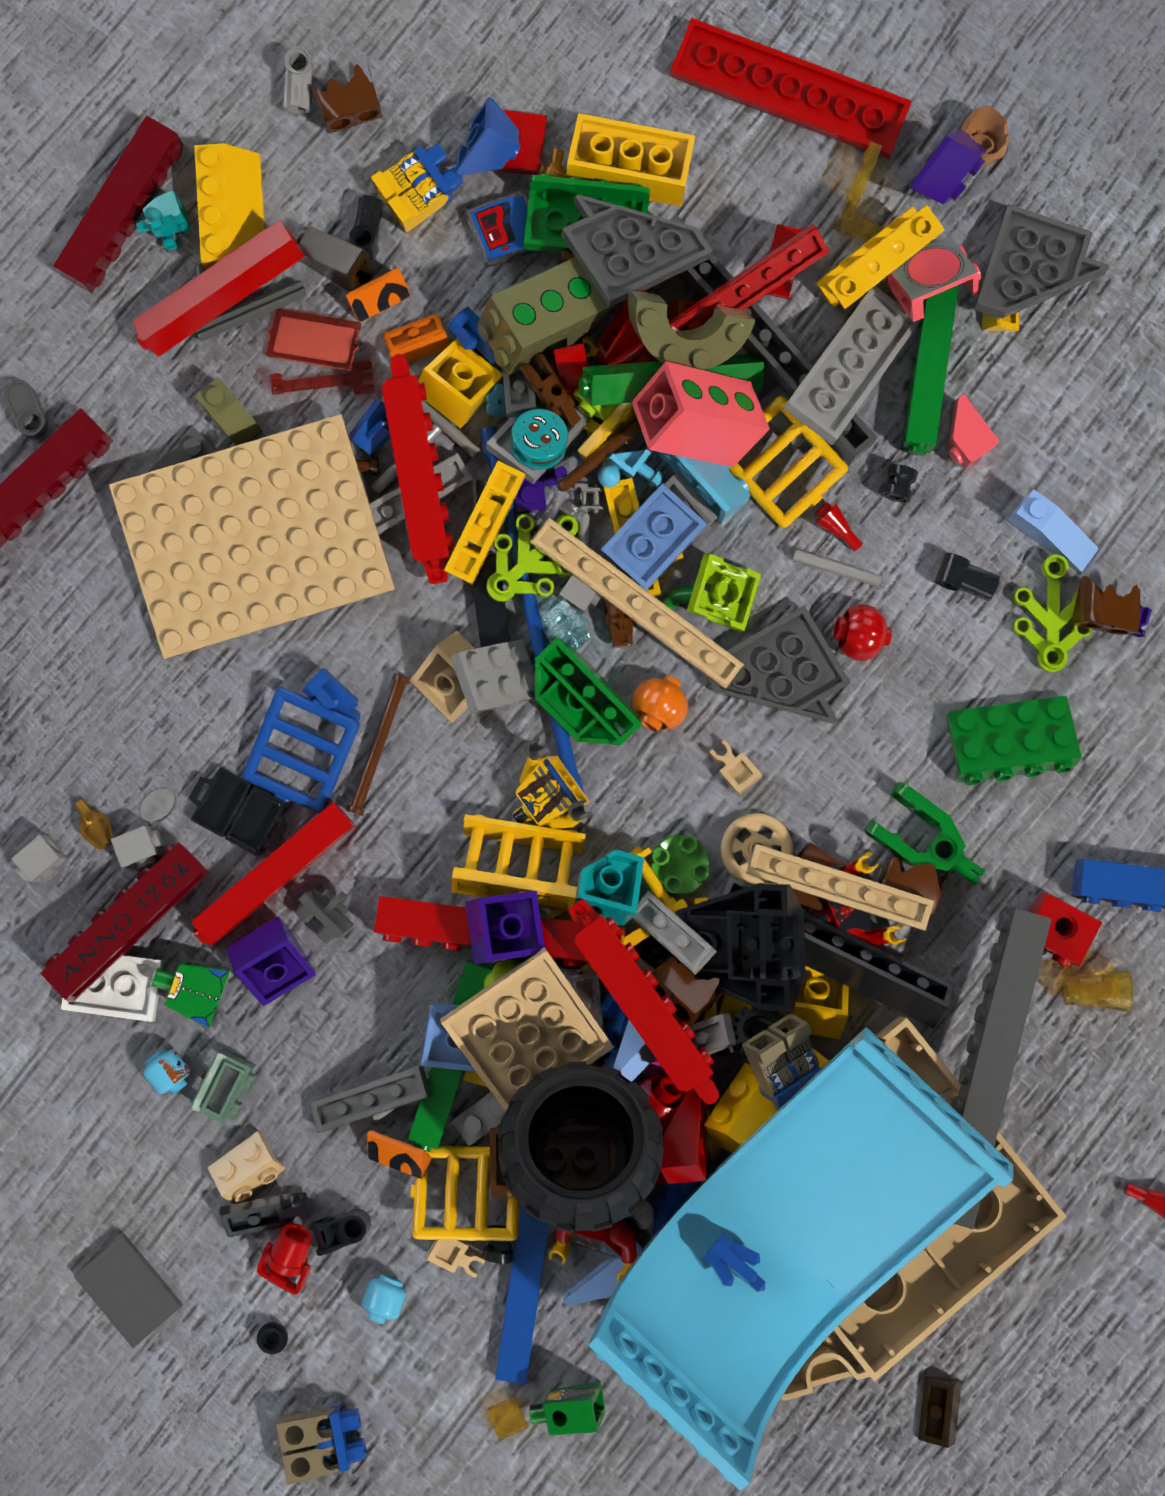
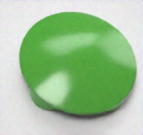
(681, 864)

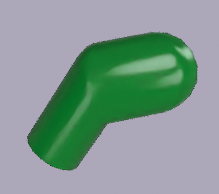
(678, 595)

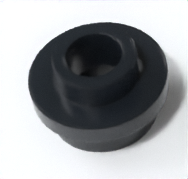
(648, 956)
(268, 1346)

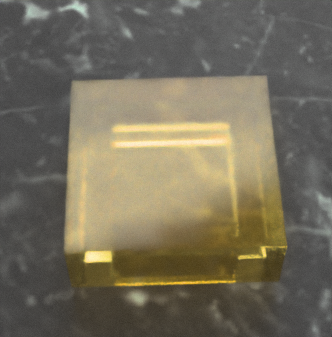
(507, 1418)

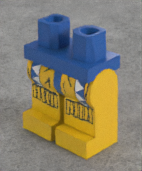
(416, 187)

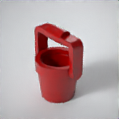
(287, 1258)

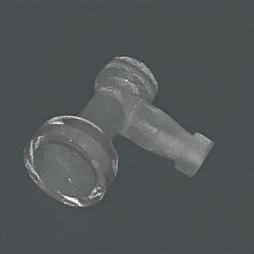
(559, 501)

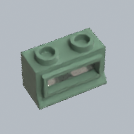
(223, 1087)

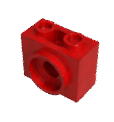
(1080, 931)

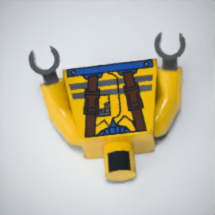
(549, 791)

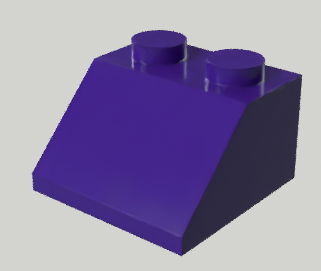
(949, 167)
(504, 927)
(270, 961)

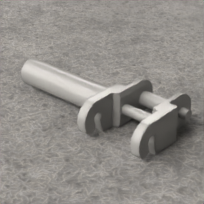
(584, 524)

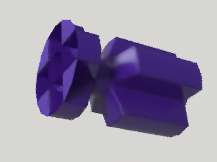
(1144, 620)

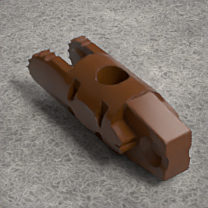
(551, 390)
(618, 625)

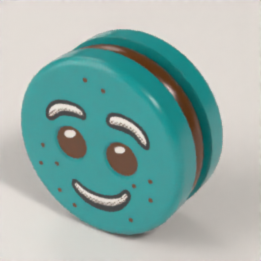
(539, 439)

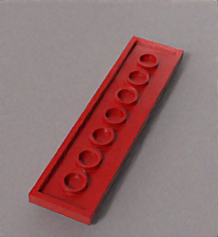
(789, 87)

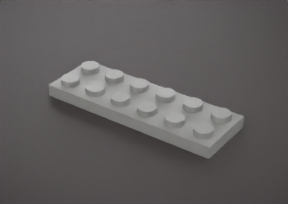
(851, 365)

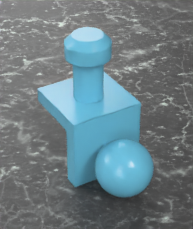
(628, 465)

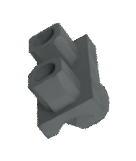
(327, 910)

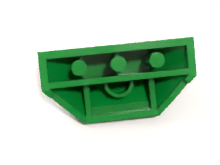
(581, 697)

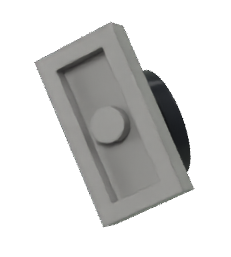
(716, 1034)

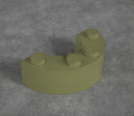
(693, 348)

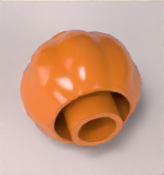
(660, 703)

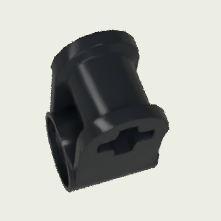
(334, 1233)

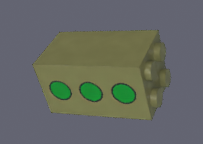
(541, 315)

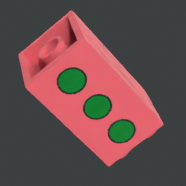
(699, 415)

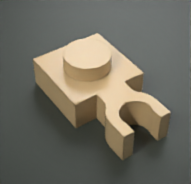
(737, 771)
(452, 1253)

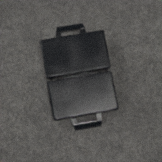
(227, 805)

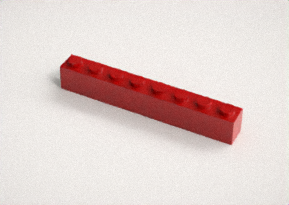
(449, 925)

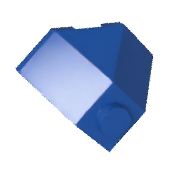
(490, 142)

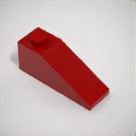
(686, 1142)

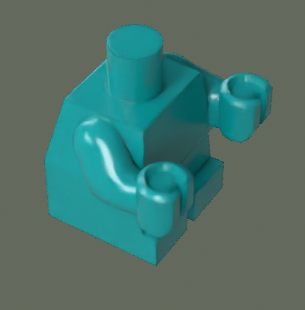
(164, 218)

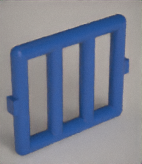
(339, 750)

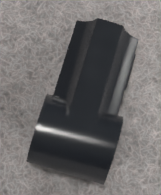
(367, 223)
(958, 574)

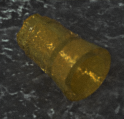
(1099, 990)

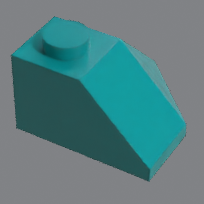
(612, 885)

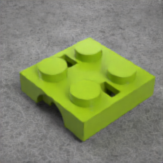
(726, 589)

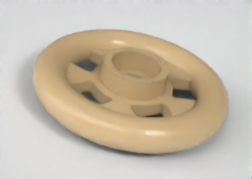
(752, 823)

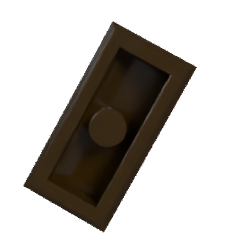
(940, 1411)

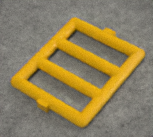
(819, 447)
(450, 1231)

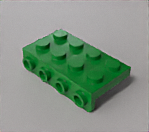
(553, 206)
(1013, 740)

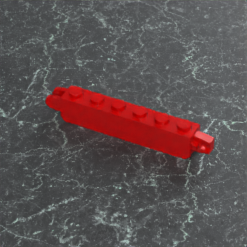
(415, 470)
(641, 1002)

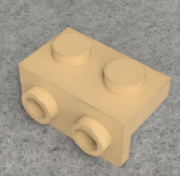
(245, 1169)

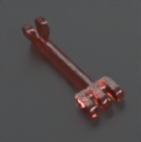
(355, 378)

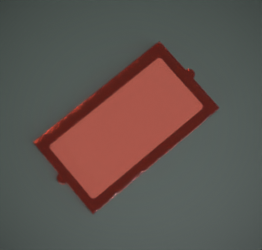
(313, 339)

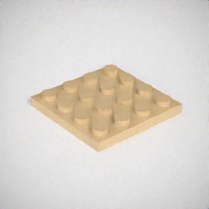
(525, 1026)

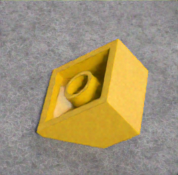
(458, 382)

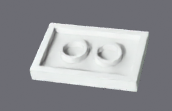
(122, 991)

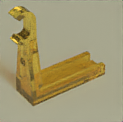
(845, 221)

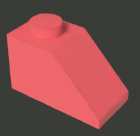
(968, 434)

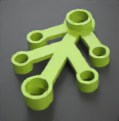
(526, 563)
(1051, 619)

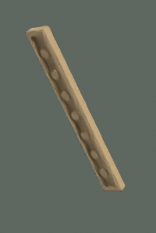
(636, 603)

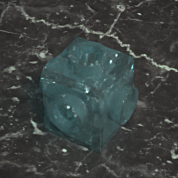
(566, 624)

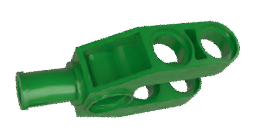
(946, 833)

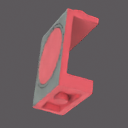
(932, 272)

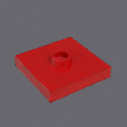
(531, 141)

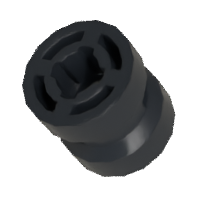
(899, 483)
(498, 1251)

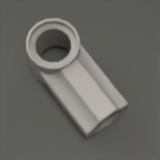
(298, 82)

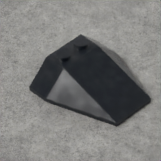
(756, 944)

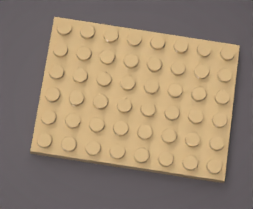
(252, 536)

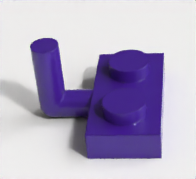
(532, 496)

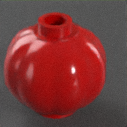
(862, 632)
(663, 1096)

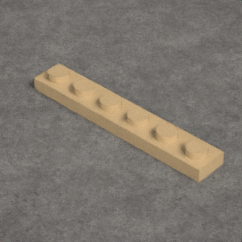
(840, 887)

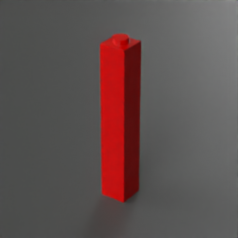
(217, 289)
(272, 875)

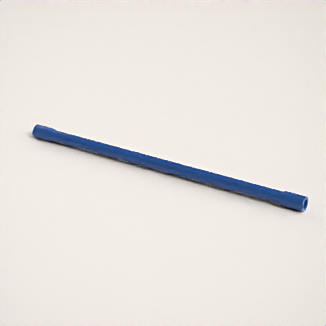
(532, 617)

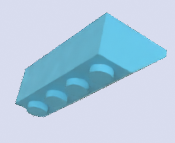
(713, 483)

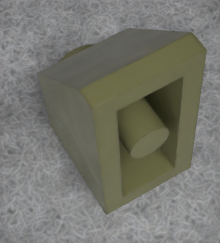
(228, 412)

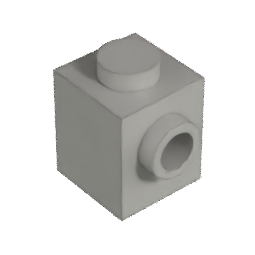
(578, 595)
(138, 847)
(39, 859)

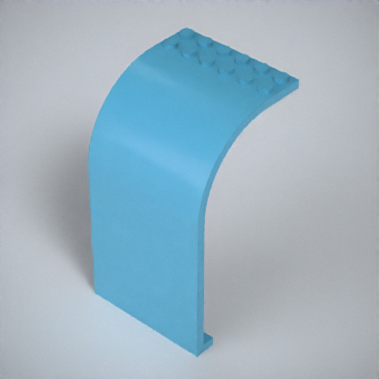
(825, 1190)

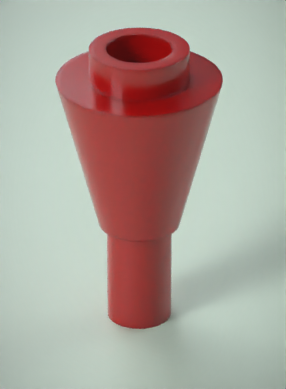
(832, 520)
(1151, 1198)

